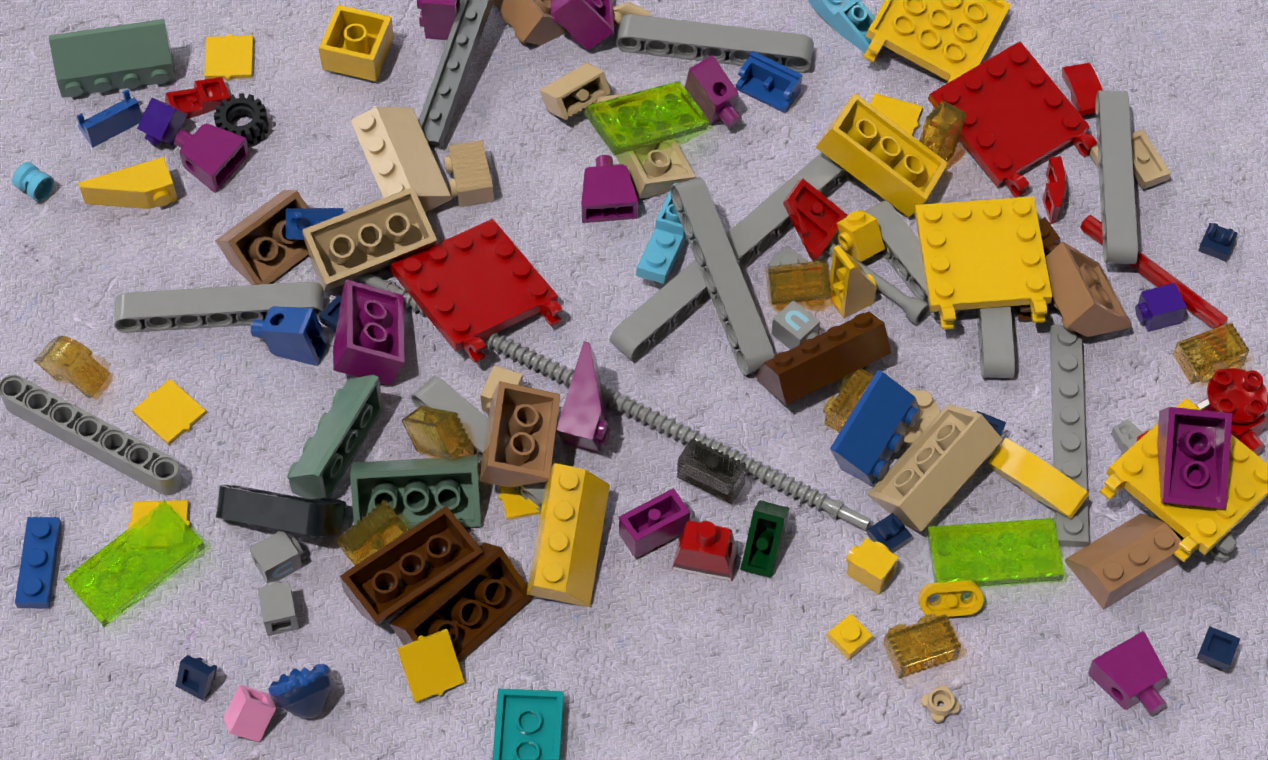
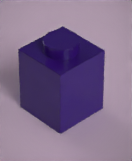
(161, 122)
(1160, 307)

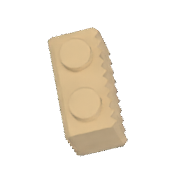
(575, 91)
(470, 173)

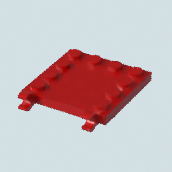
(1013, 116)
(476, 287)

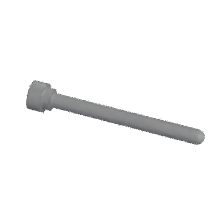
(915, 309)

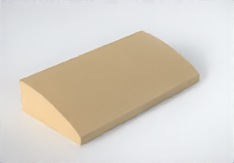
(654, 166)

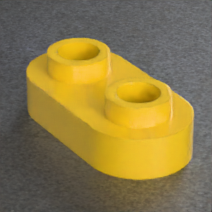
(949, 598)

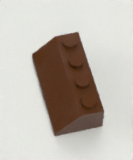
(825, 358)
(409, 566)
(467, 603)

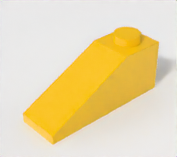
(137, 186)
(849, 284)

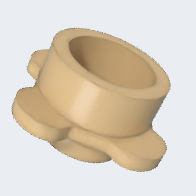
(943, 695)

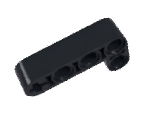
(281, 511)

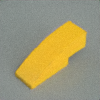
(1037, 478)

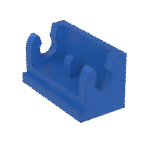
(769, 82)
(110, 121)
(302, 218)

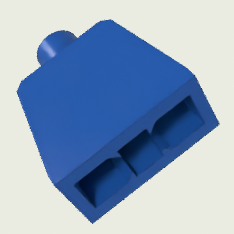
(292, 334)

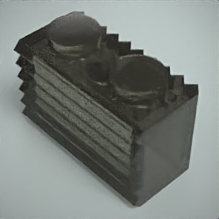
(711, 470)

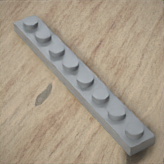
(1069, 427)

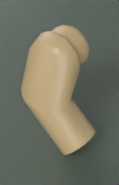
(625, 9)

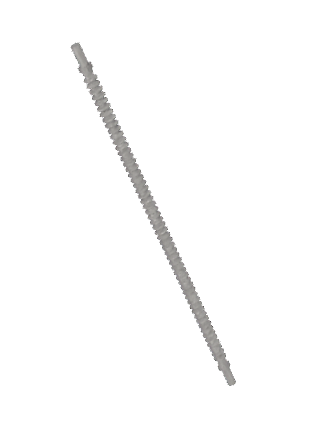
(834, 508)

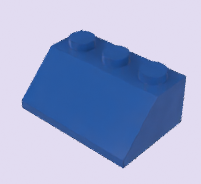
(875, 429)

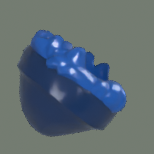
(304, 691)

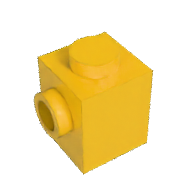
(860, 235)
(871, 564)

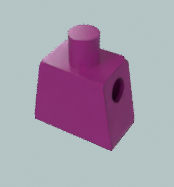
(713, 92)
(211, 154)
(608, 192)
(1131, 674)

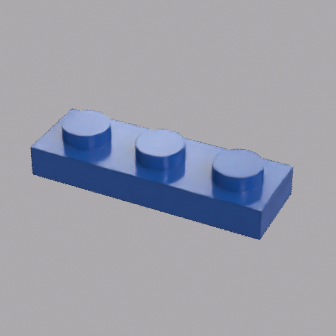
(38, 562)

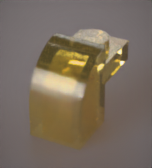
(72, 360)

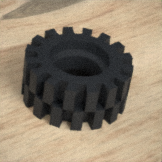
(243, 107)

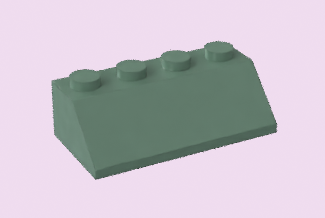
(112, 58)
(337, 438)
(418, 488)

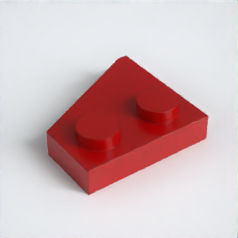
(812, 217)

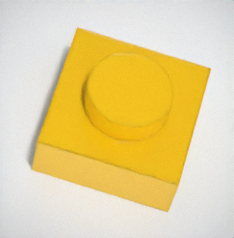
(849, 636)

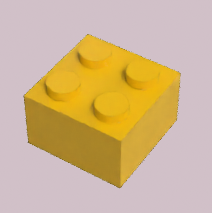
(356, 43)

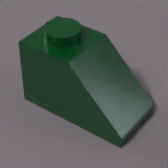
(764, 538)

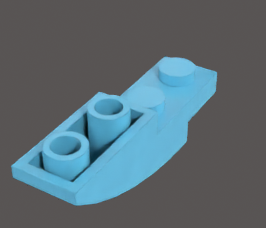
(848, 18)
(664, 245)

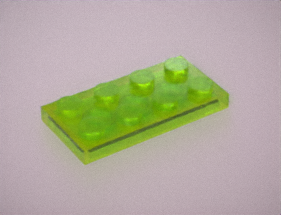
(646, 117)
(996, 552)
(134, 563)

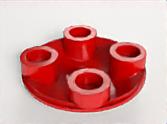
(1238, 393)

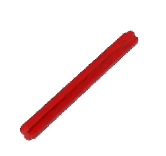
(1161, 277)

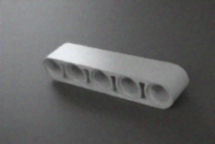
(902, 250)

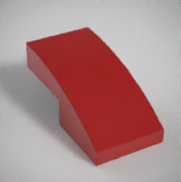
(1083, 86)
(200, 99)
(1054, 188)

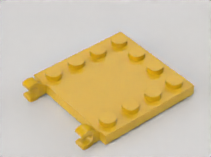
(937, 34)
(983, 256)
(1199, 526)

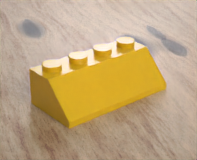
(882, 155)
(568, 536)

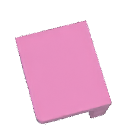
(249, 713)

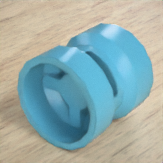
(30, 179)

